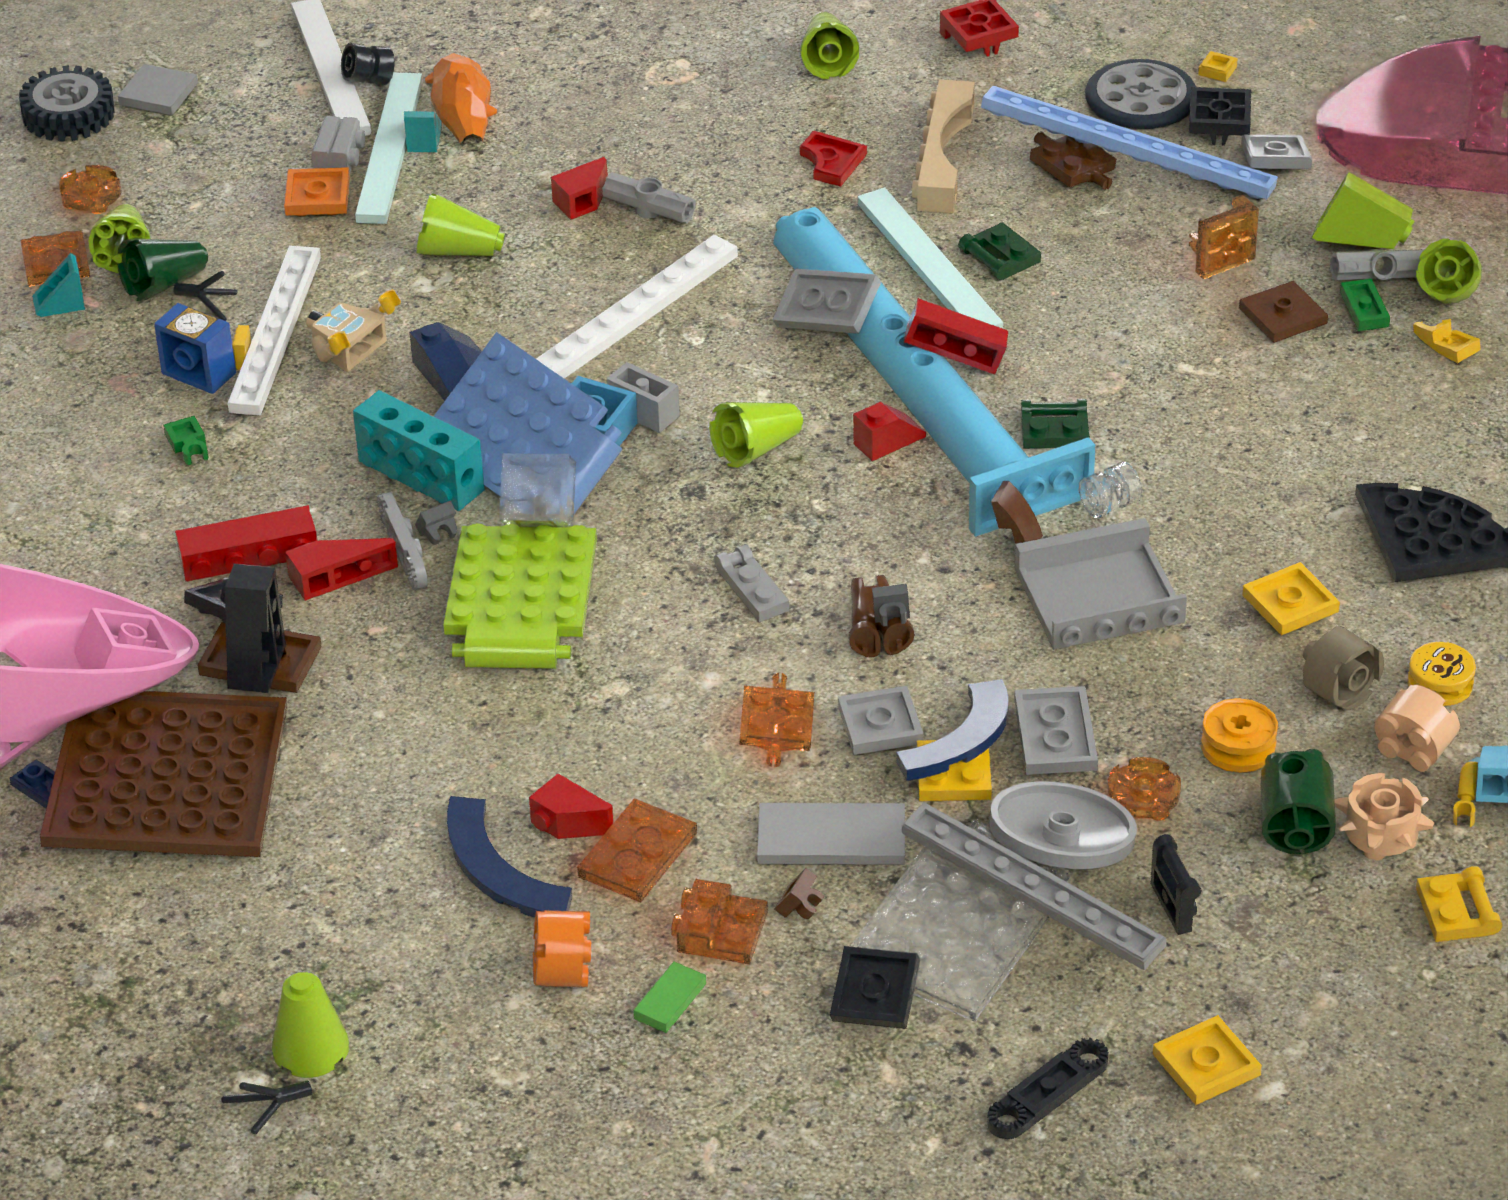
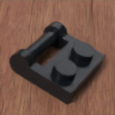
(1173, 884)

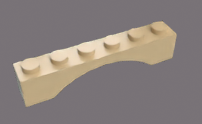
(935, 176)

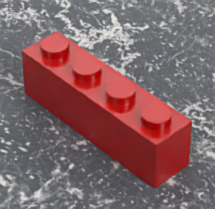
(249, 540)

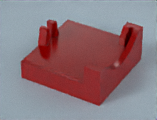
(978, 25)

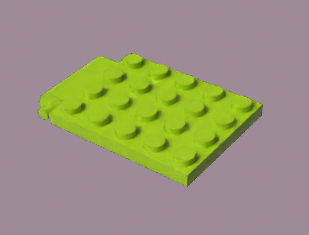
(519, 593)

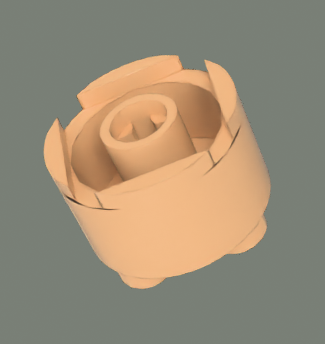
(1416, 727)

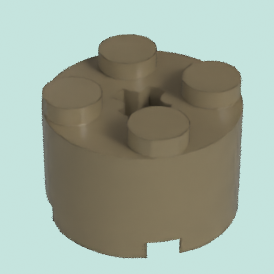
(1342, 668)

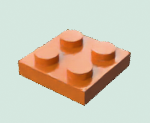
(317, 191)

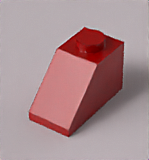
(883, 430)
(569, 810)

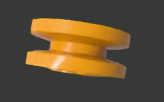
(1238, 735)

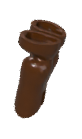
(864, 634)

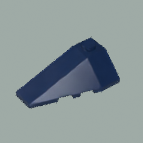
(442, 355)

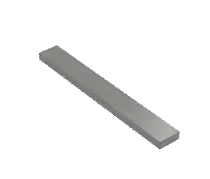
(1034, 886)

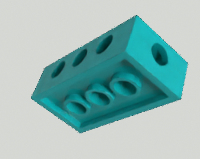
(418, 450)

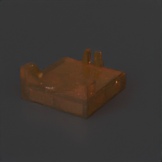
(1226, 238)

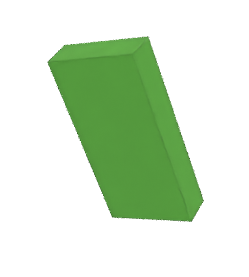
(669, 997)

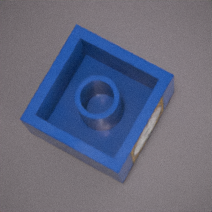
(195, 348)

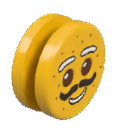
(1443, 669)

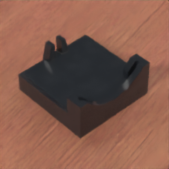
(1220, 112)

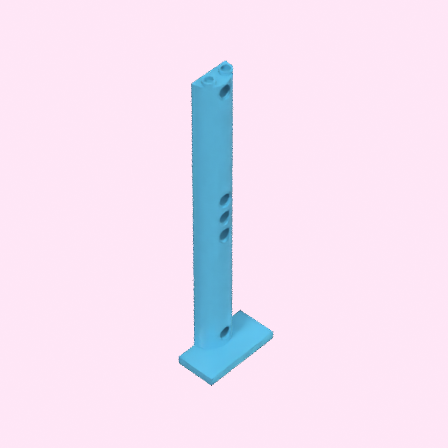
(937, 392)

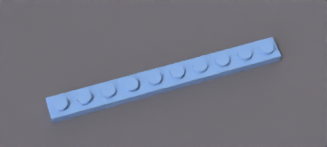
(1129, 142)

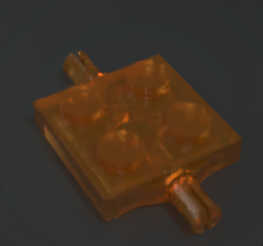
(776, 719)

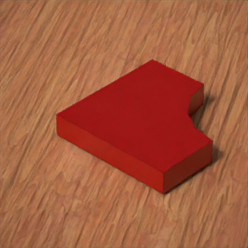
(832, 157)

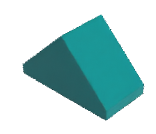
(422, 131)
(60, 291)

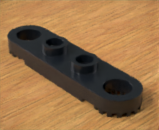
(1047, 1088)

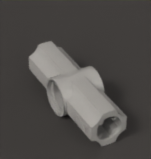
(649, 197)
(1362, 264)

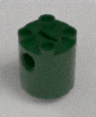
(1297, 801)

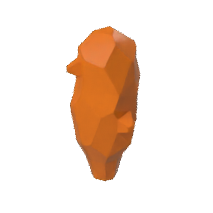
(461, 96)

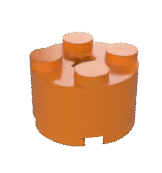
(561, 948)

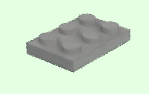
(826, 301)
(1055, 730)

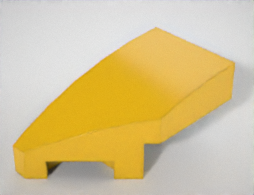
(1447, 342)

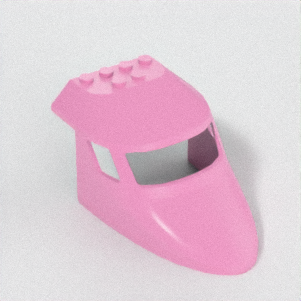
(76, 653)

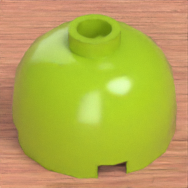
(1449, 271)

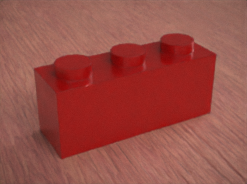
(956, 336)

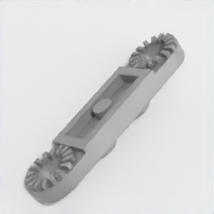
(408, 549)

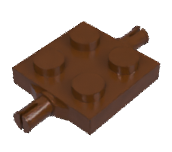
(1072, 160)

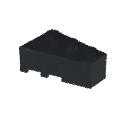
(252, 627)

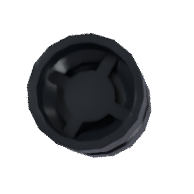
(367, 64)

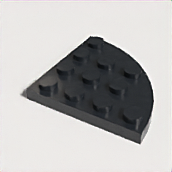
(1431, 531)

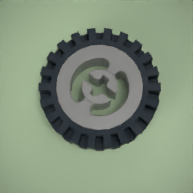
(66, 103)

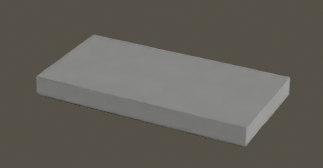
(831, 833)

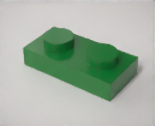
(1365, 304)

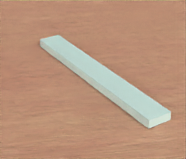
(388, 150)
(925, 256)

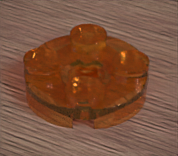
(90, 189)
(1154, 803)

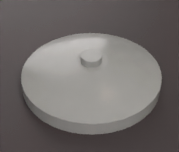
(1062, 825)

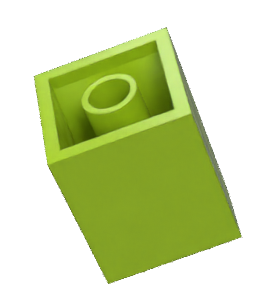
(1364, 217)

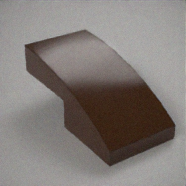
(1015, 514)

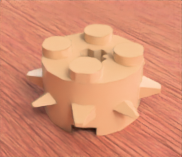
(1383, 815)

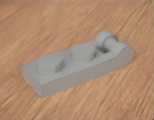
(751, 583)

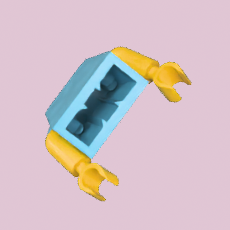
(1482, 780)

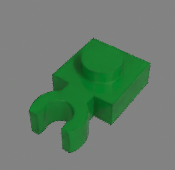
(186, 437)

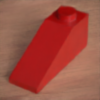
(338, 563)

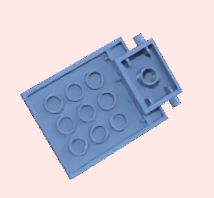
(529, 409)

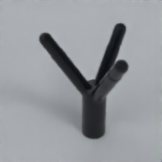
(201, 290)
(263, 1093)

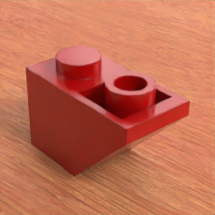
(580, 188)

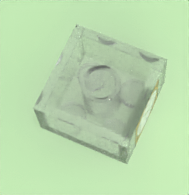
(537, 490)

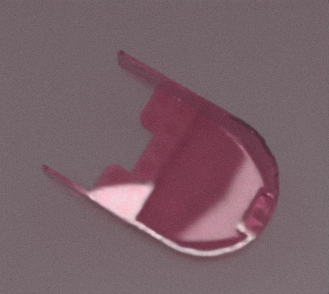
(1425, 118)

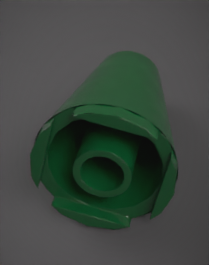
(158, 264)

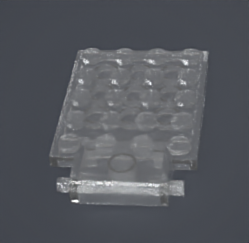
(958, 926)

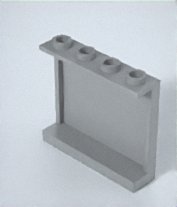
(1097, 584)

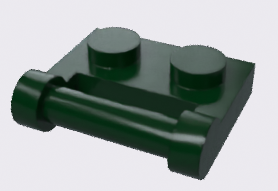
(1001, 250)
(1053, 431)

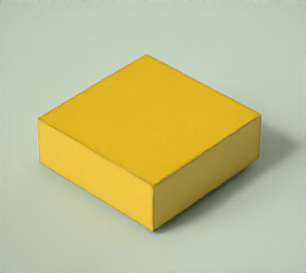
(1218, 66)
(241, 344)

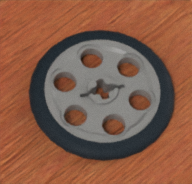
(1140, 93)

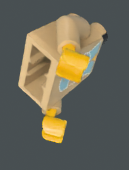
(350, 332)

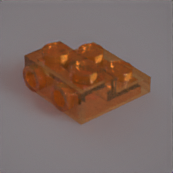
(718, 922)

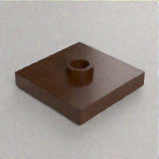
(1283, 311)

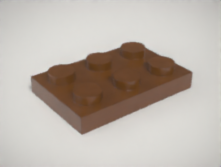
(292, 670)

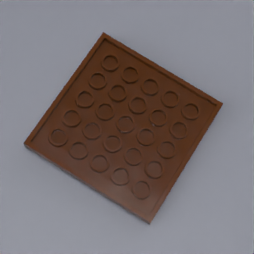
(168, 775)

